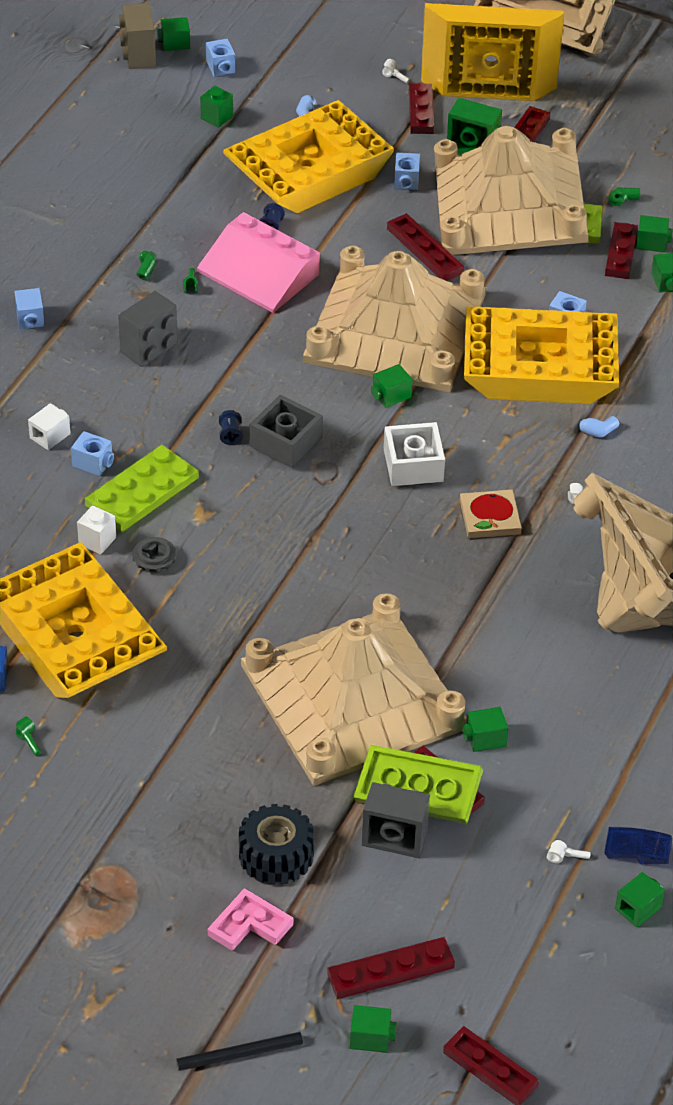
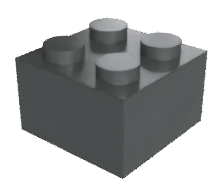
(148, 328)
(286, 431)
(395, 820)

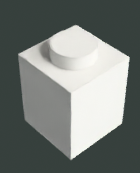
(49, 426)
(96, 529)

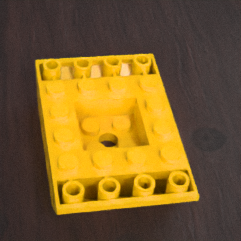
(464, 35)
(312, 157)
(574, 350)
(68, 596)

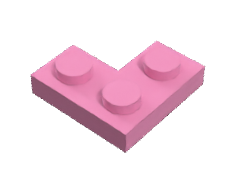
(249, 914)

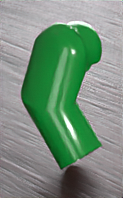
(621, 195)
(148, 262)

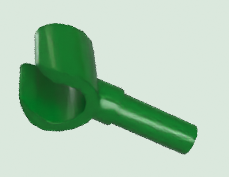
(190, 281)
(24, 728)

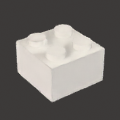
(414, 454)

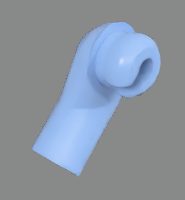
(305, 105)
(598, 428)

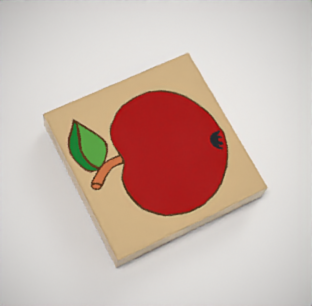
(490, 514)

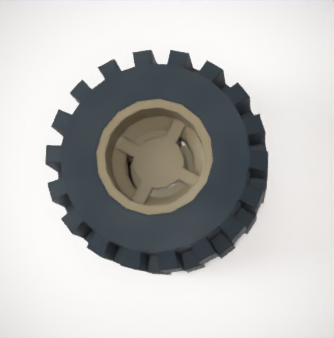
(276, 844)

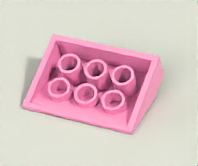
(260, 262)

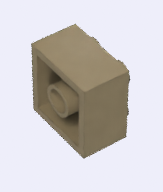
(137, 35)

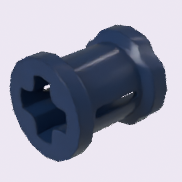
(273, 215)
(234, 426)

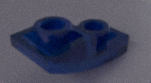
(637, 843)

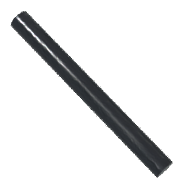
(239, 1051)

